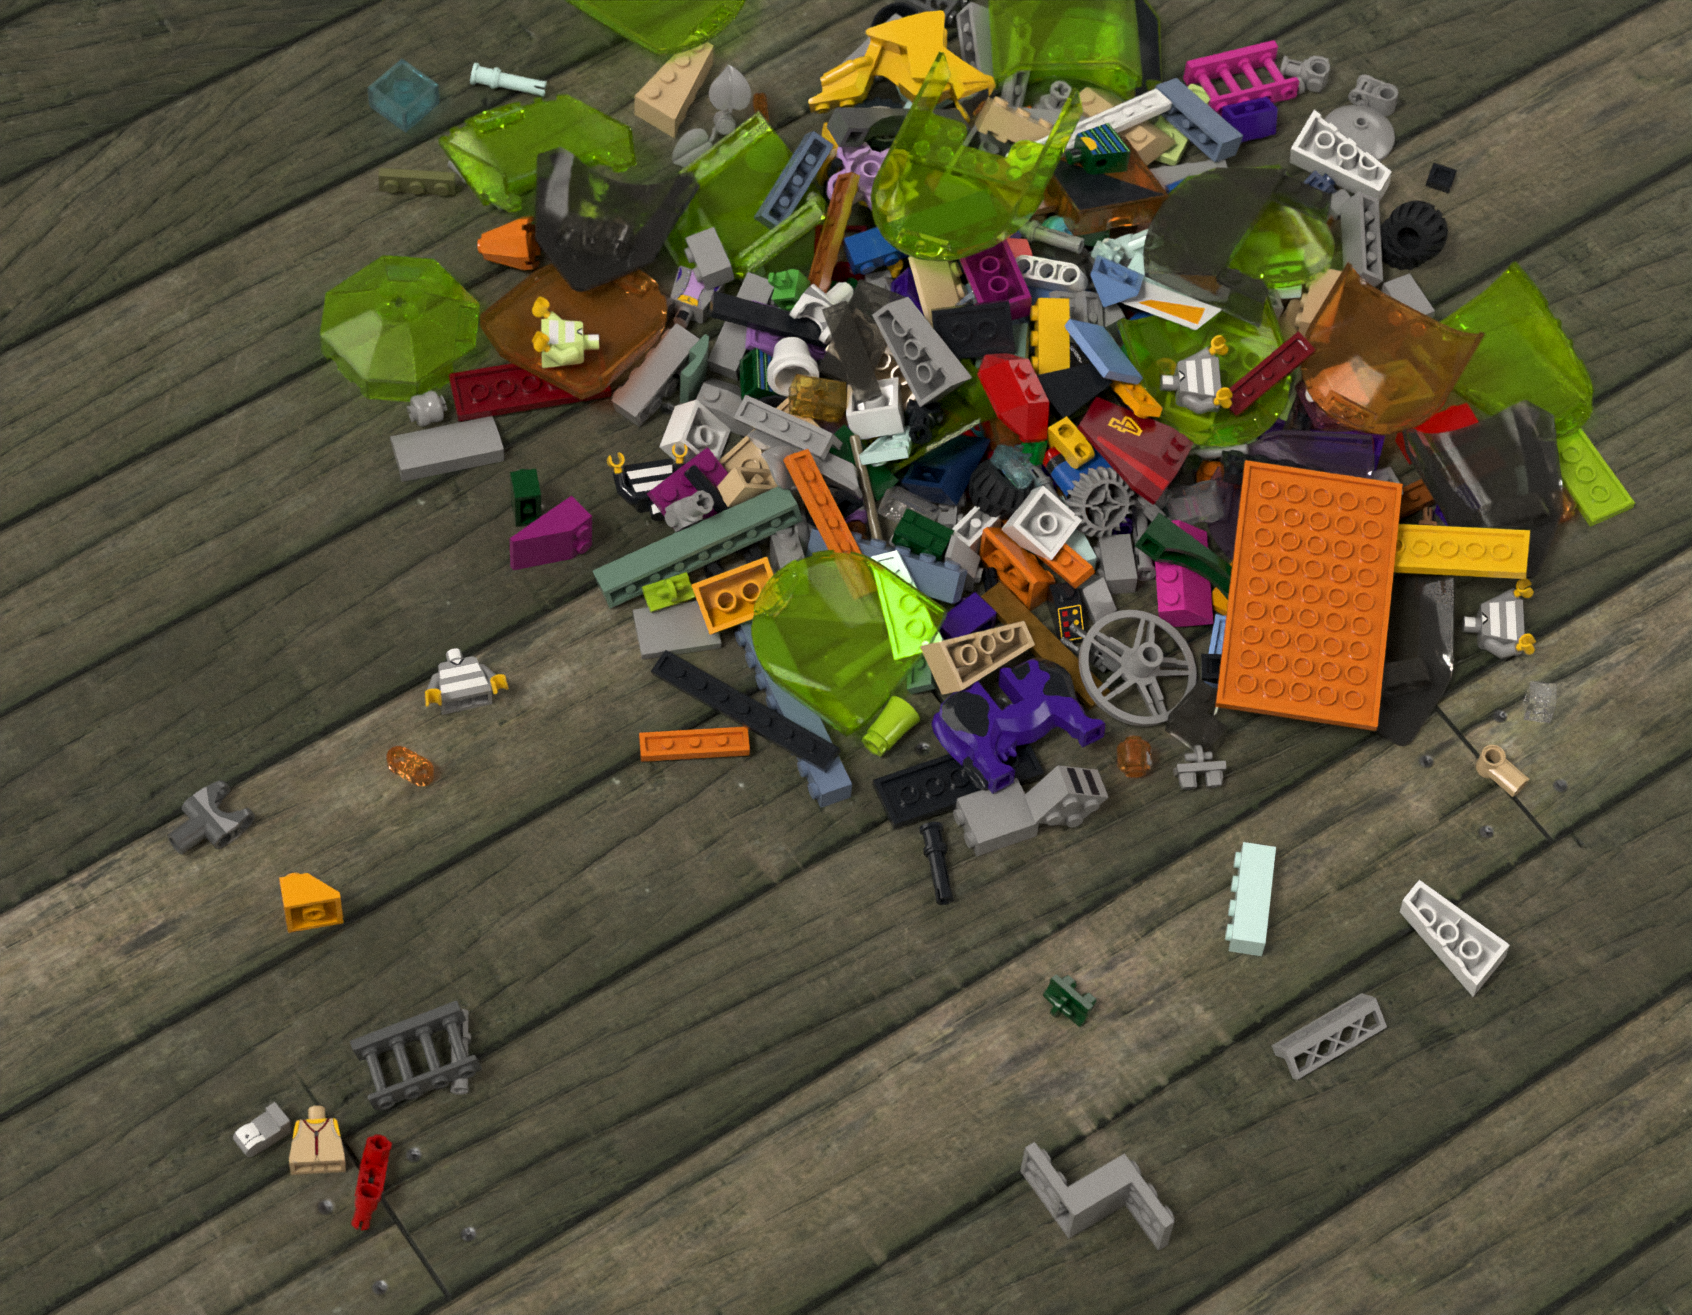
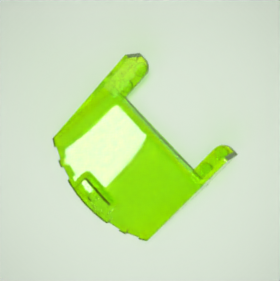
(501, 146)

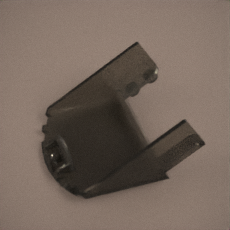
(1208, 223)

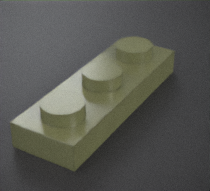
(417, 181)

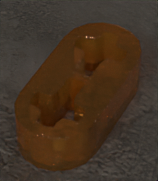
(410, 766)

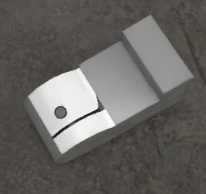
(263, 1131)

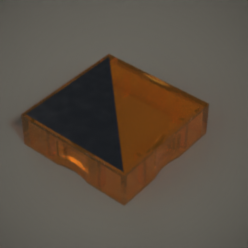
(1108, 199)

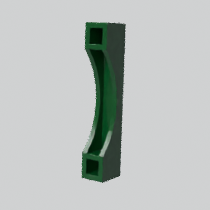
(1170, 544)

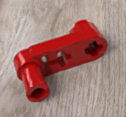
(372, 1165)

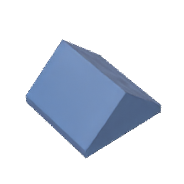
(1114, 281)

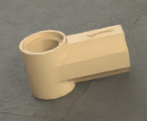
(1502, 772)

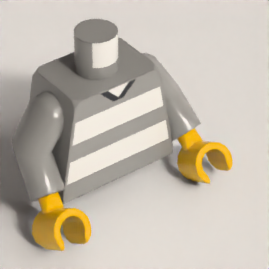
(1198, 380)
(1501, 623)
(462, 684)

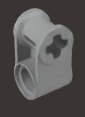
(1375, 95)

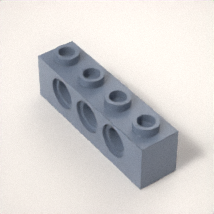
(794, 180)

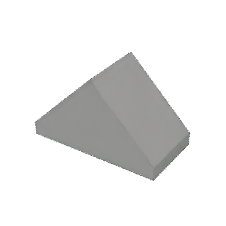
(1096, 598)

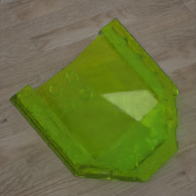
(733, 185)

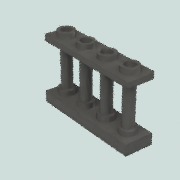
(397, 1036)

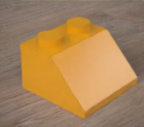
(309, 902)

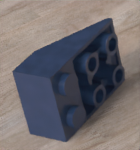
(946, 470)

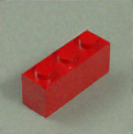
(1451, 419)

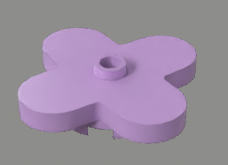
(862, 162)

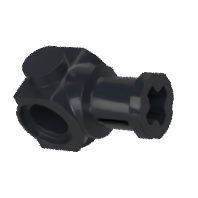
(923, 420)

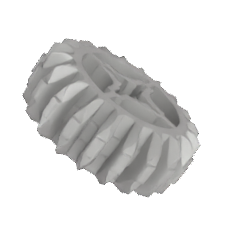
(1108, 510)

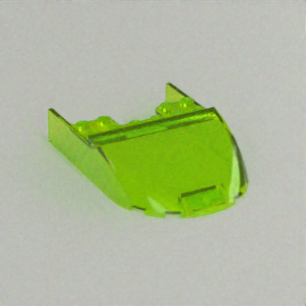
(956, 200)

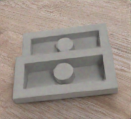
(1083, 307)

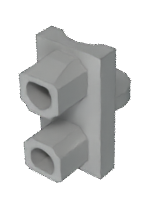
(1187, 772)

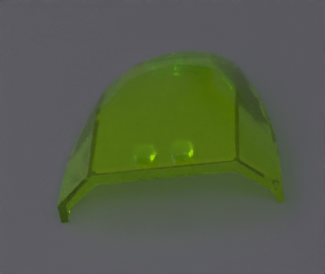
(1522, 354)

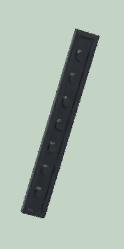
(746, 711)

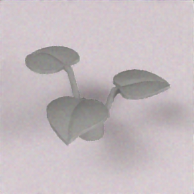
(726, 92)
(774, 458)

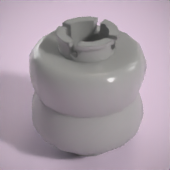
(426, 408)

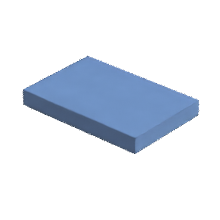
(1103, 352)

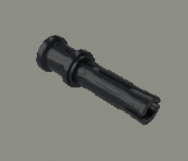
(935, 851)

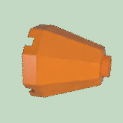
(511, 244)

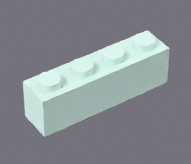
(1252, 899)

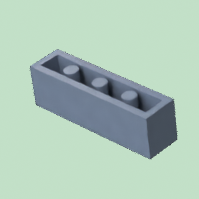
(1199, 122)

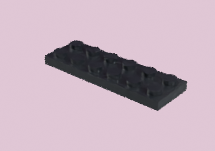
(937, 784)

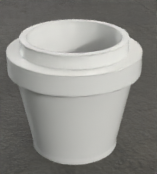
(790, 358)

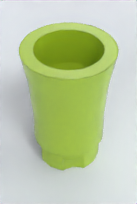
(890, 726)

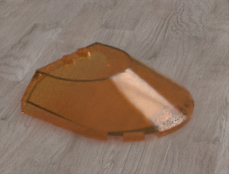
(624, 313)
(1380, 359)

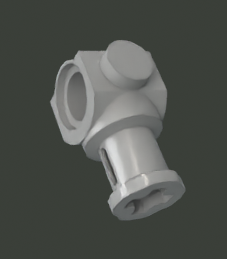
(1312, 71)
(1055, 99)
(688, 510)

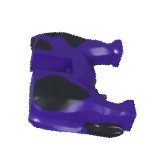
(983, 735)

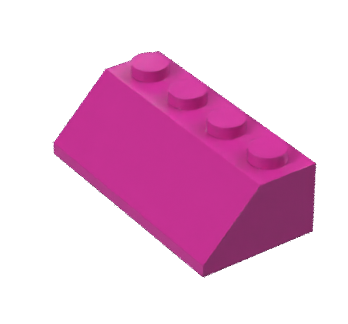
(1182, 593)

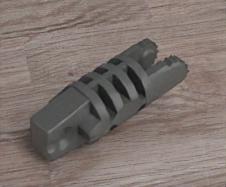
(1096, 658)

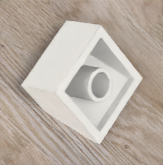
(879, 415)
(695, 427)
(1041, 523)

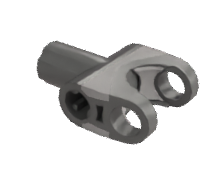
(209, 821)

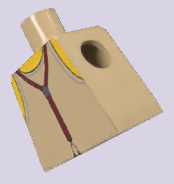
(316, 1145)

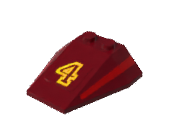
(1137, 448)

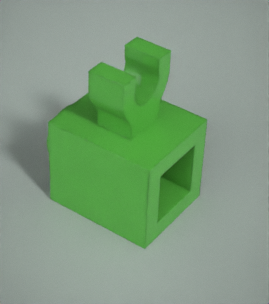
(788, 287)

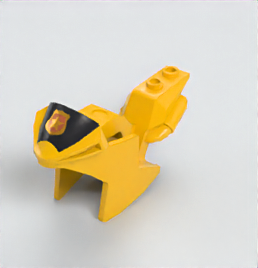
(904, 54)

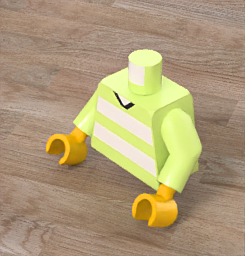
(559, 339)

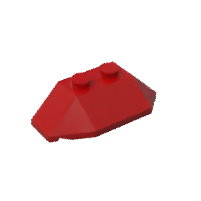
(1016, 395)

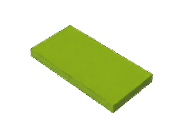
(1591, 480)

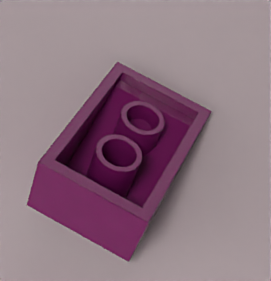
(553, 537)

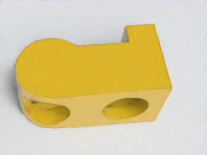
(1070, 443)

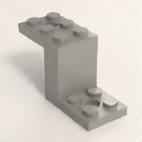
(1097, 1195)

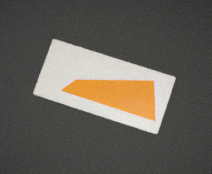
(1172, 306)

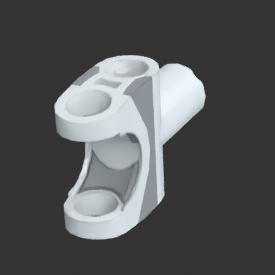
(814, 300)

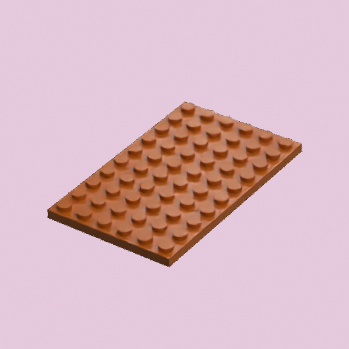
(1309, 595)

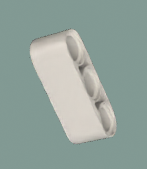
(1058, 280)

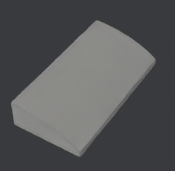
(447, 448)

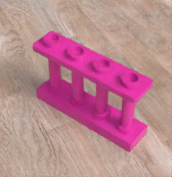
(1237, 61)

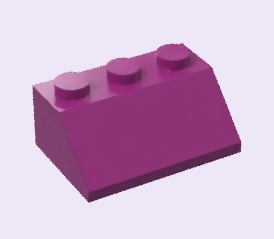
(997, 277)

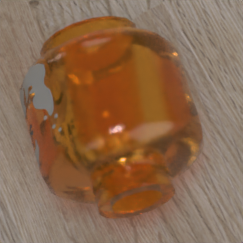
(1134, 756)

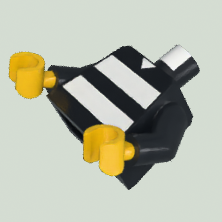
(640, 478)

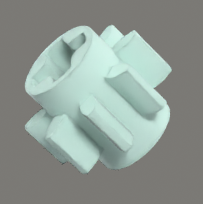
(1108, 249)

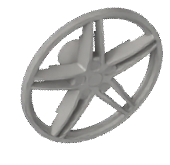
(1137, 665)

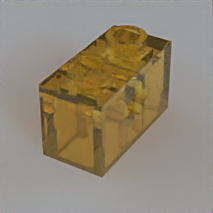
(817, 398)

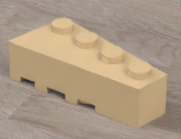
(674, 88)
(1010, 124)
(970, 657)

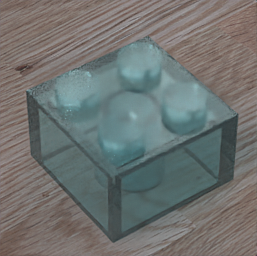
(403, 95)

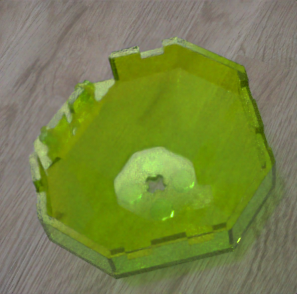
(402, 348)

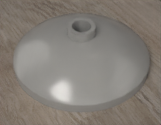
(1365, 127)

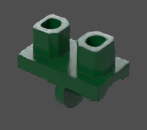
(1067, 1001)

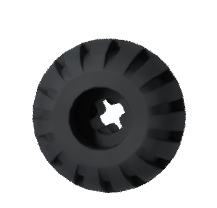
(1416, 231)
(995, 492)

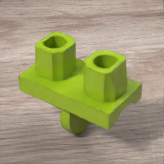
(668, 592)

